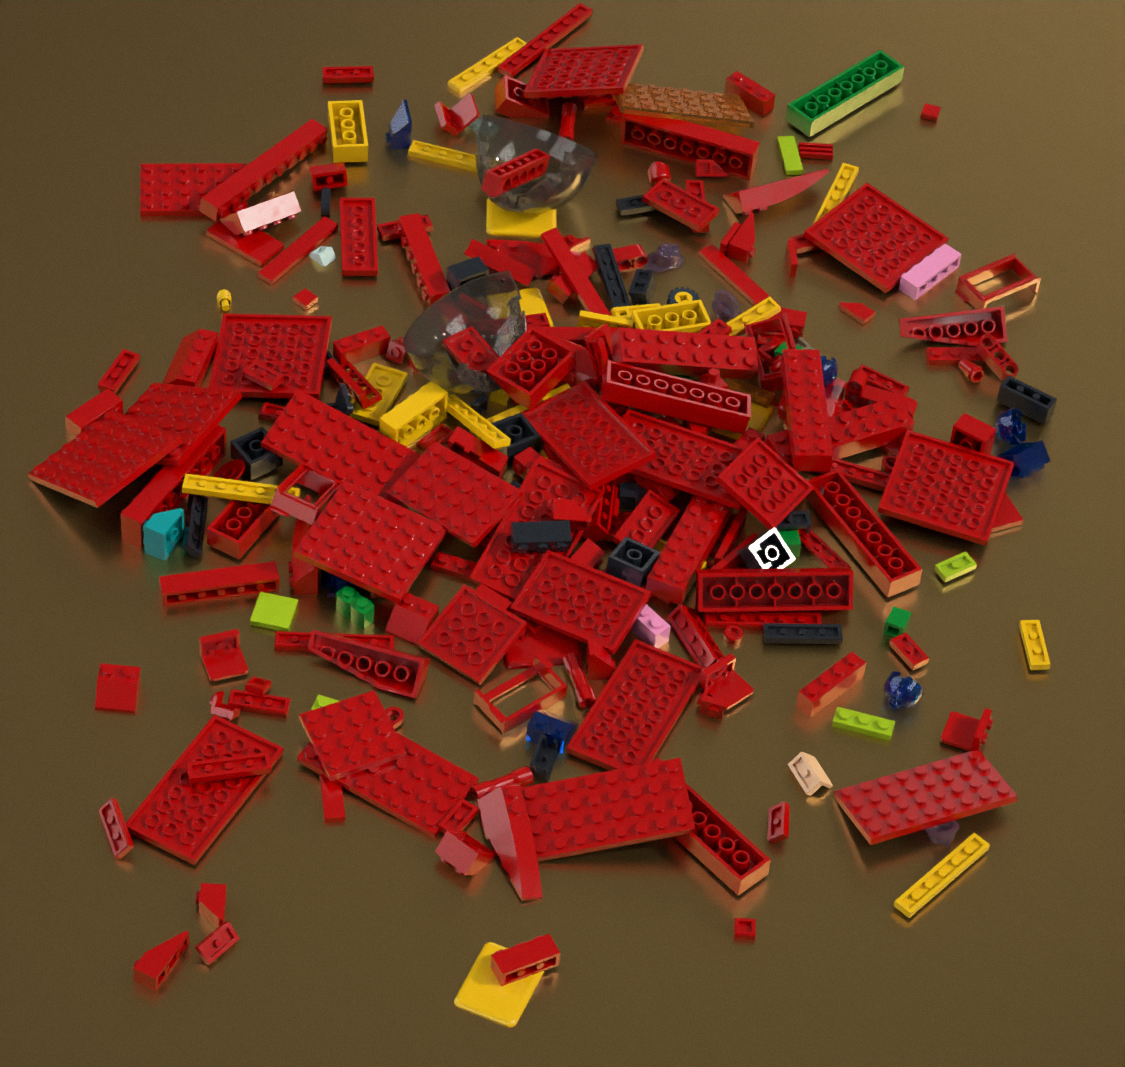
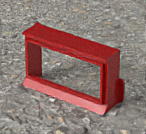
(968, 293)
(773, 381)
(288, 504)
(542, 668)

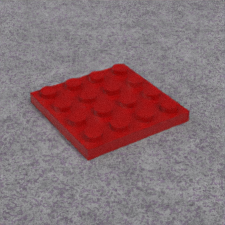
(764, 483)
(472, 634)
(352, 735)

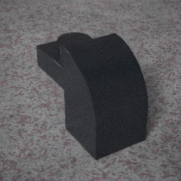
(630, 495)

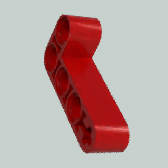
(861, 395)

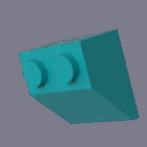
(163, 533)

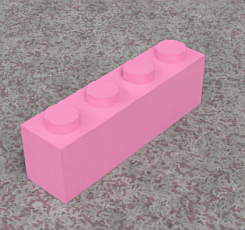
(929, 271)
(651, 628)

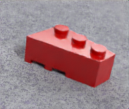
(478, 452)

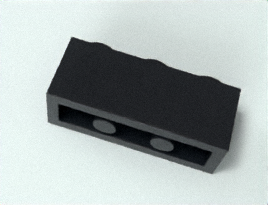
(1027, 399)
(540, 536)

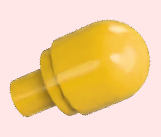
(224, 299)

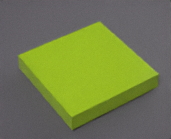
(274, 612)

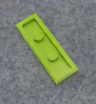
(789, 155)

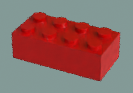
(239, 526)

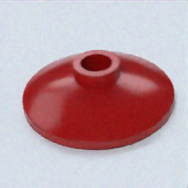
(231, 470)

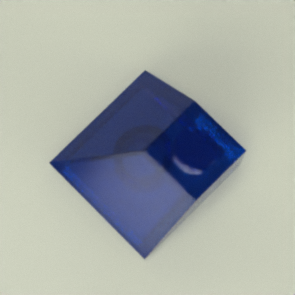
(400, 128)

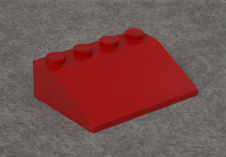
(532, 367)

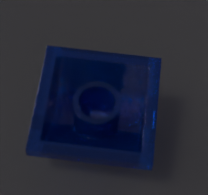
(1027, 458)
(553, 727)

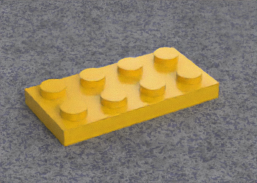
(388, 384)

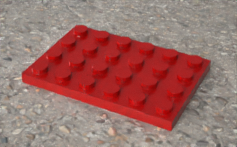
(179, 187)
(455, 493)
(580, 601)

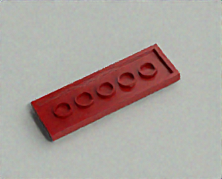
(358, 237)

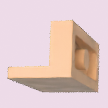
(809, 773)

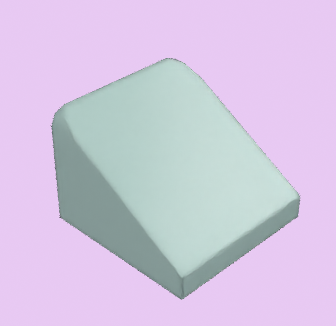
(323, 255)

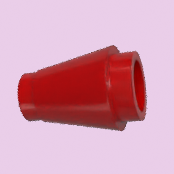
(972, 371)

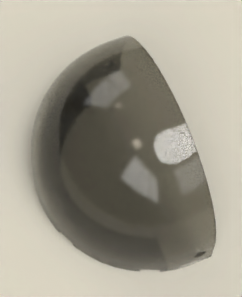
(565, 175)
(481, 303)

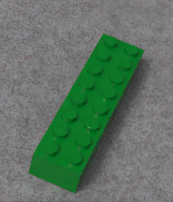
(844, 93)

